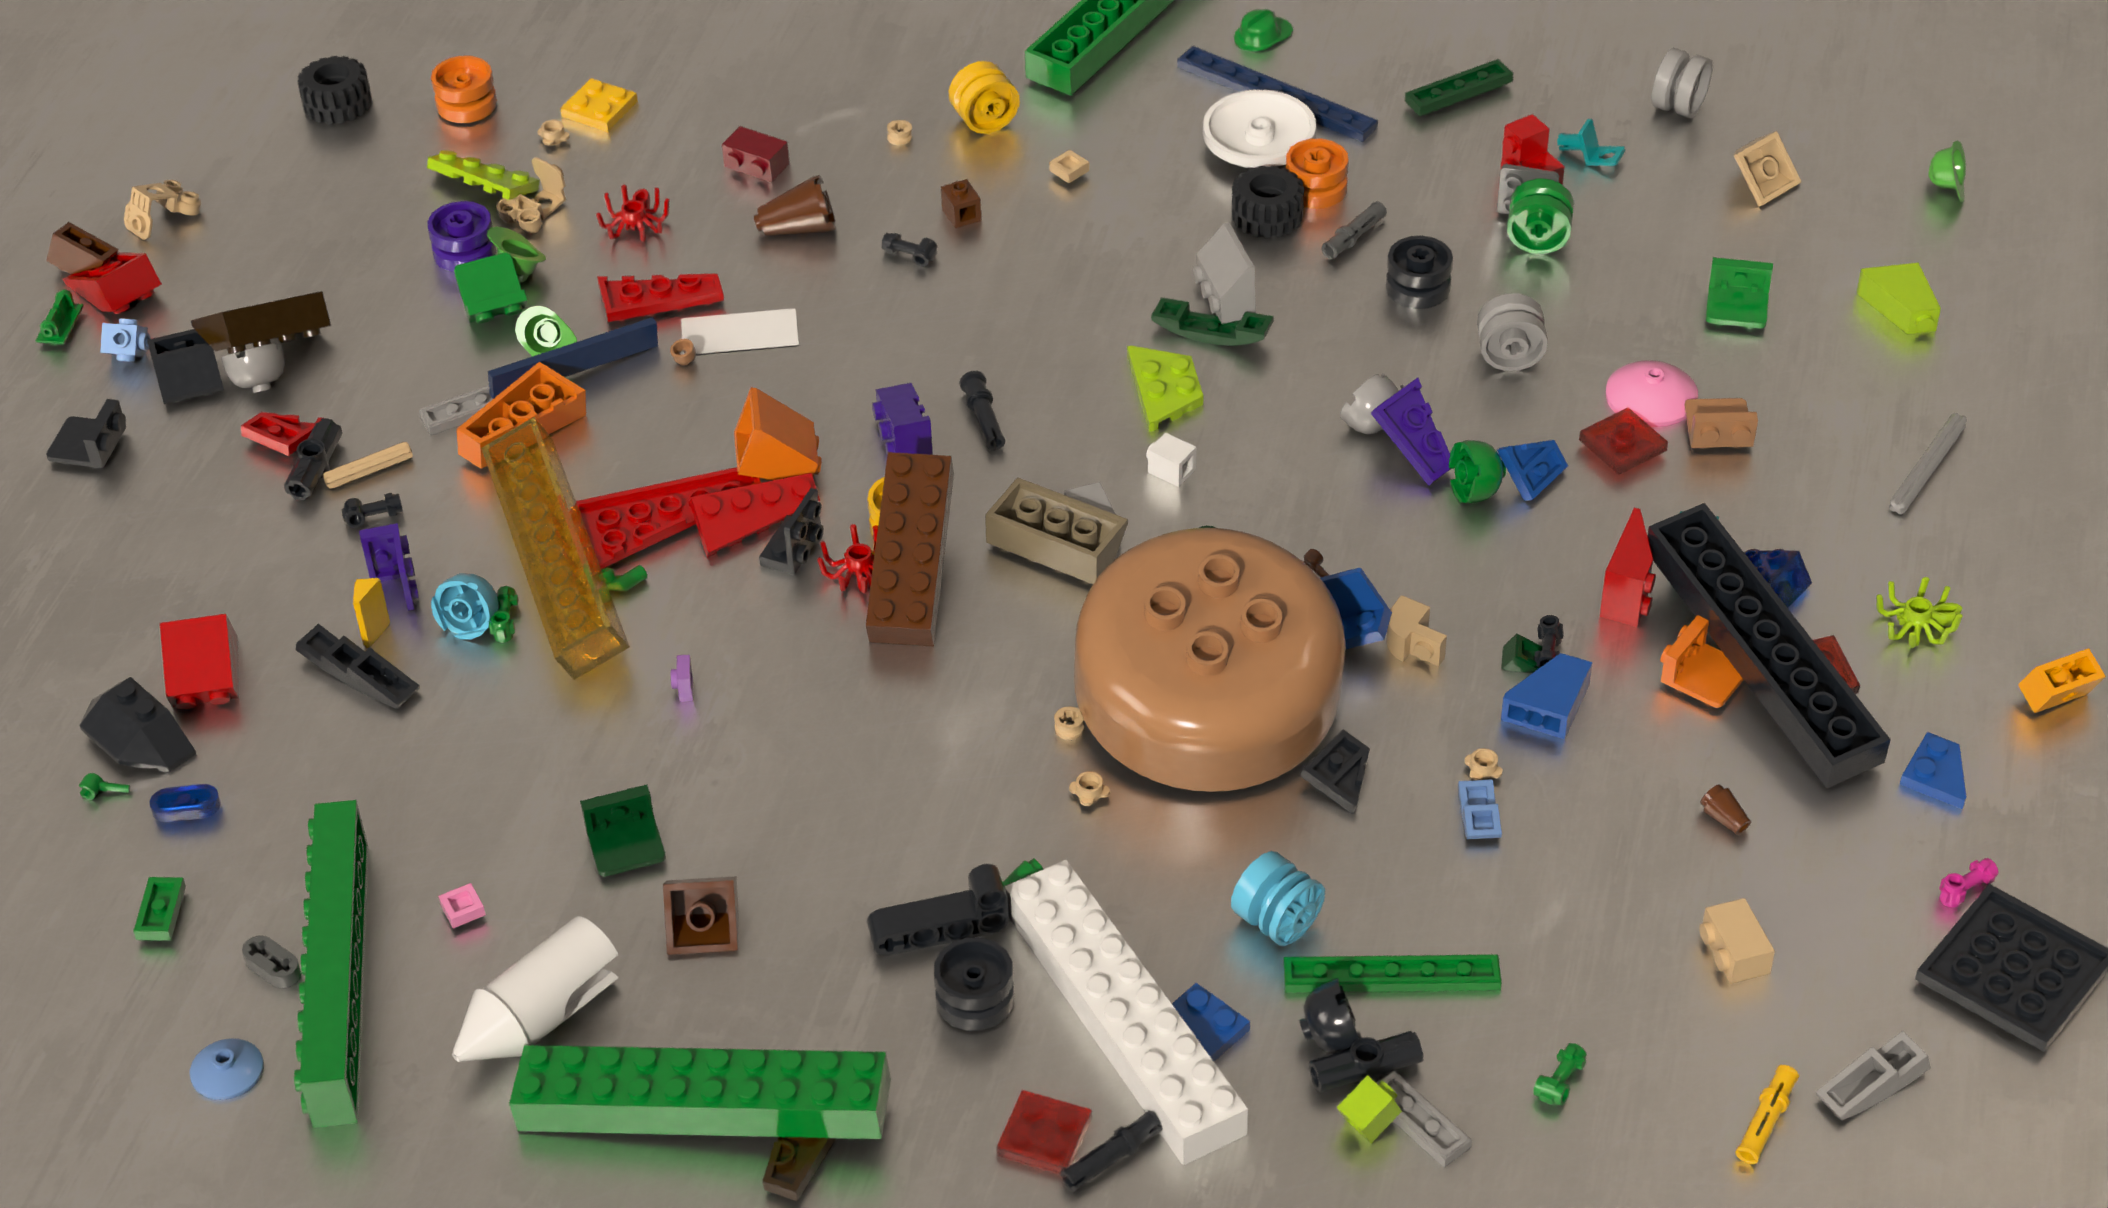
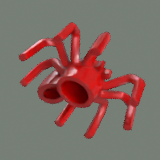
(634, 213)
(858, 560)

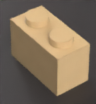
(1737, 941)

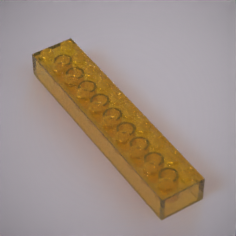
(554, 549)

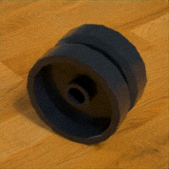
(1419, 272)
(974, 984)

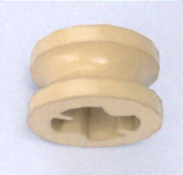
(899, 132)
(1066, 731)

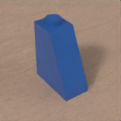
(1549, 696)

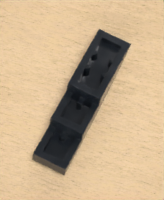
(357, 668)

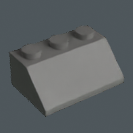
(1226, 275)

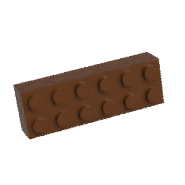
(910, 549)

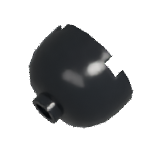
(1329, 1018)

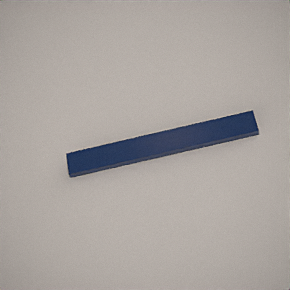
(1243, 79)

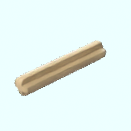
(367, 465)

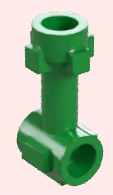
(501, 625)
(1554, 1088)

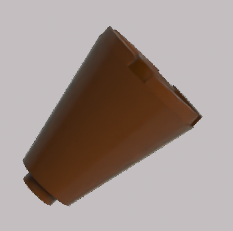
(797, 211)

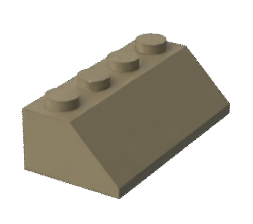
(1055, 530)

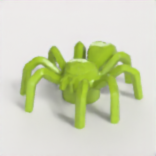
(1919, 613)

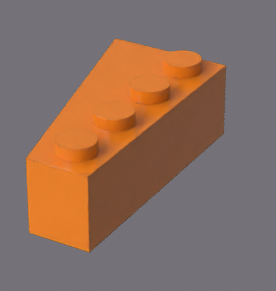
(535, 394)

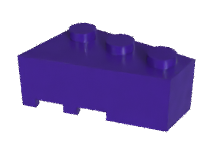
(902, 420)

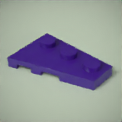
(1411, 428)

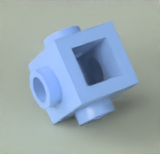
(124, 340)

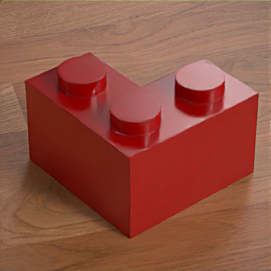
(1527, 146)

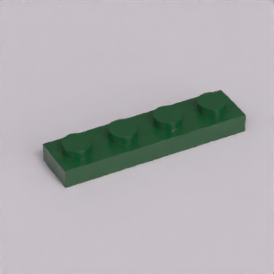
(1458, 87)

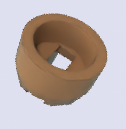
(688, 348)

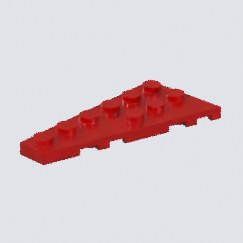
(643, 516)

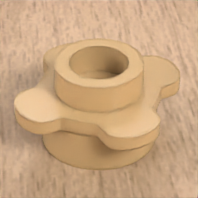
(553, 132)
(1483, 764)
(1089, 788)

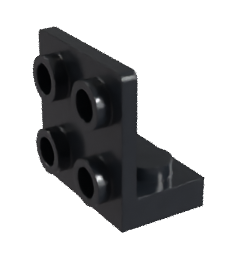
(795, 537)

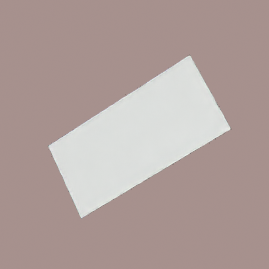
(741, 331)

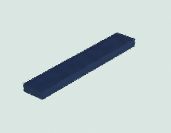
(581, 354)

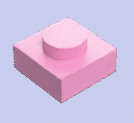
(461, 905)

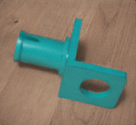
(1588, 143)

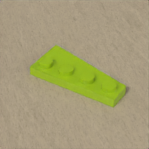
(492, 176)

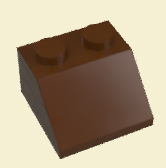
(701, 915)

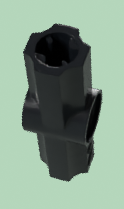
(313, 459)
(1365, 1058)

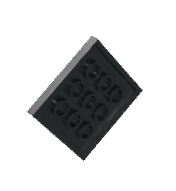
(2015, 967)

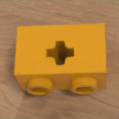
(2061, 680)

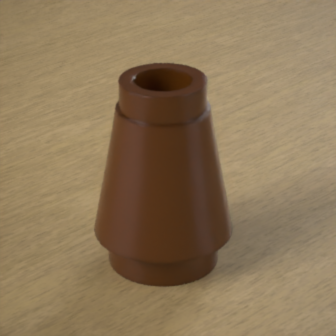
(1725, 809)

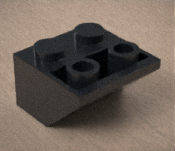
(184, 366)

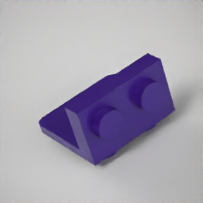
(386, 558)

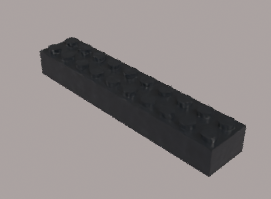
(1768, 646)

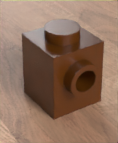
(961, 203)

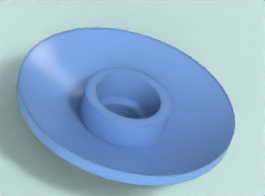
(226, 1069)

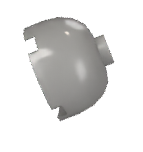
(255, 367)
(1368, 397)

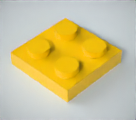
(599, 104)

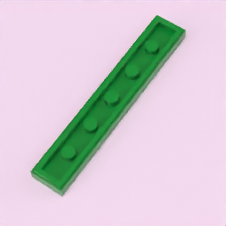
(1394, 973)

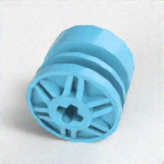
(1277, 898)

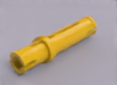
(1782, 1083)

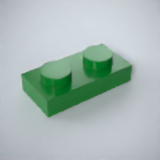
(159, 908)

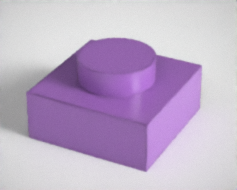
(683, 678)

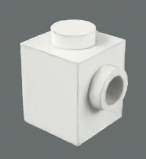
(1171, 459)

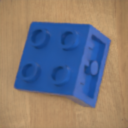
(1360, 607)

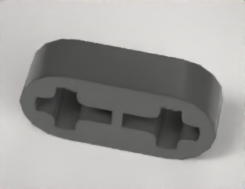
(266, 966)

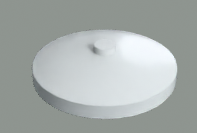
(1257, 127)

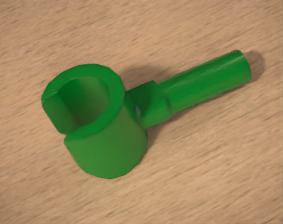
(94, 783)

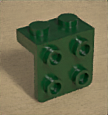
(622, 831)

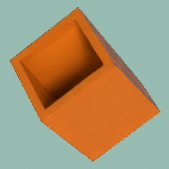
(774, 440)

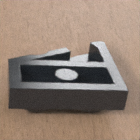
(1339, 770)

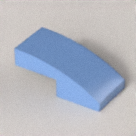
(1479, 809)

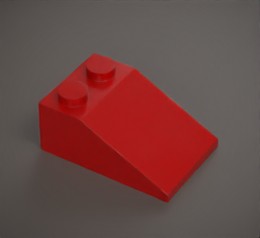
(116, 282)
(1629, 575)

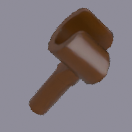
(1314, 559)

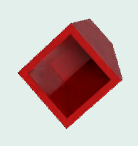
(200, 661)

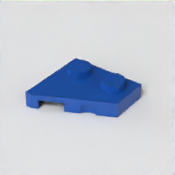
(1533, 466)
(1937, 771)

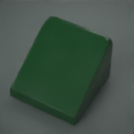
(1519, 655)

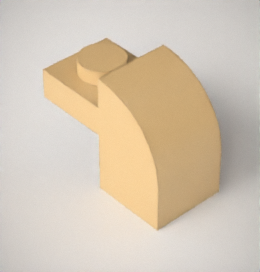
(1410, 633)

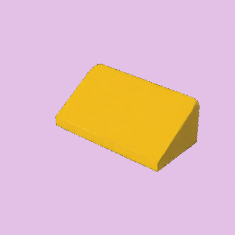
(370, 609)

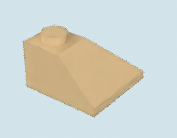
(1767, 167)

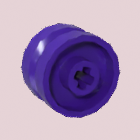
(460, 234)

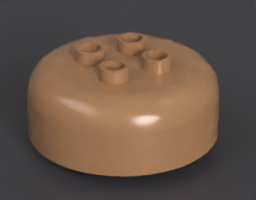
(1209, 659)

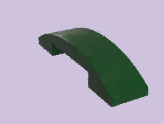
(1207, 328)

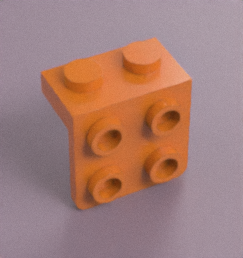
(1698, 667)

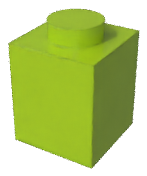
(1370, 1108)

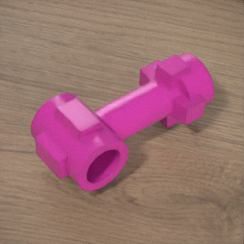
(1954, 885)

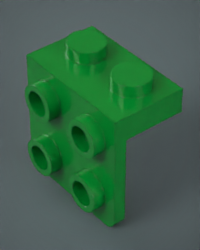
(490, 288)
(1738, 292)

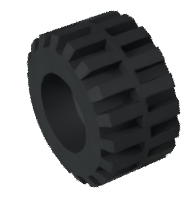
(334, 89)
(1267, 201)

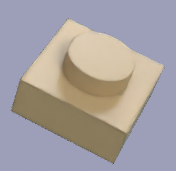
(1069, 166)

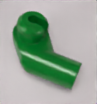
(625, 581)

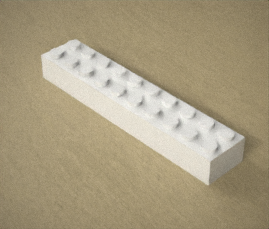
(1126, 1012)

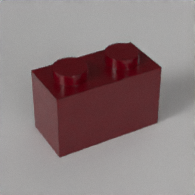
(755, 154)

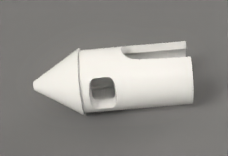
(536, 993)

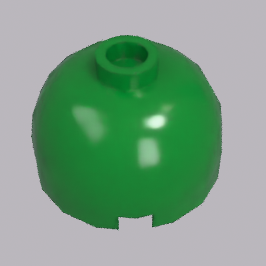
(1477, 471)

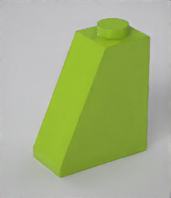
(1901, 296)

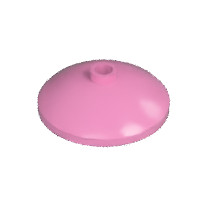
(1651, 391)

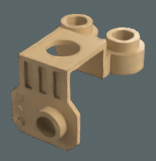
(169, 195)
(528, 211)

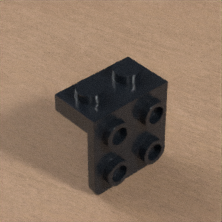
(87, 439)

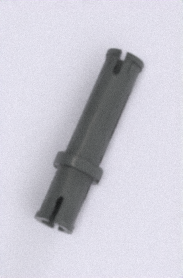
(1347, 235)

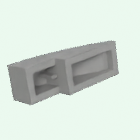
(1874, 1077)

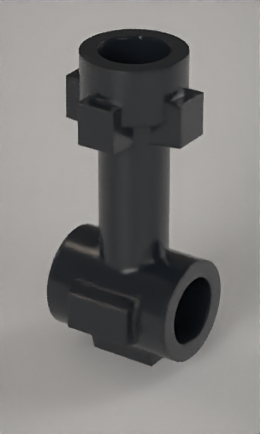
(921, 252)
(355, 512)
(1551, 633)

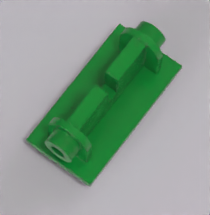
(60, 319)

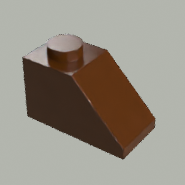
(77, 250)

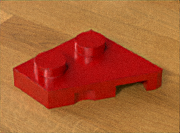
(278, 431)

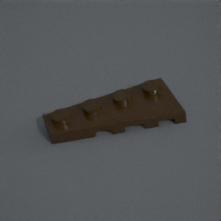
(794, 1164)

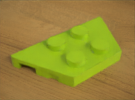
(1164, 384)

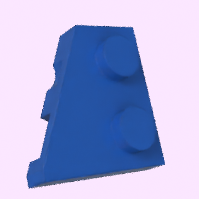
(1211, 1020)

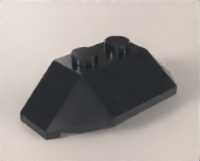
(136, 728)

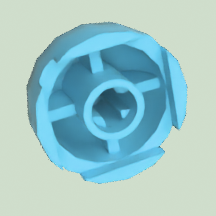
(465, 605)

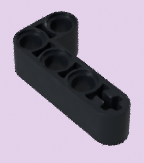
(943, 918)

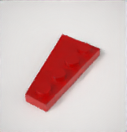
(638, 298)
(739, 512)

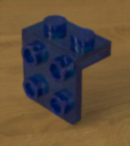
(1783, 572)

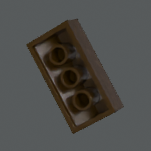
(264, 322)

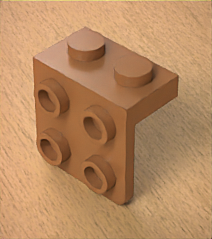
(1720, 423)

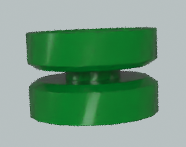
(1540, 216)

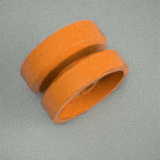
(464, 89)
(1322, 169)

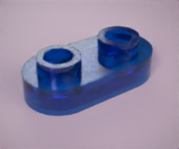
(185, 803)

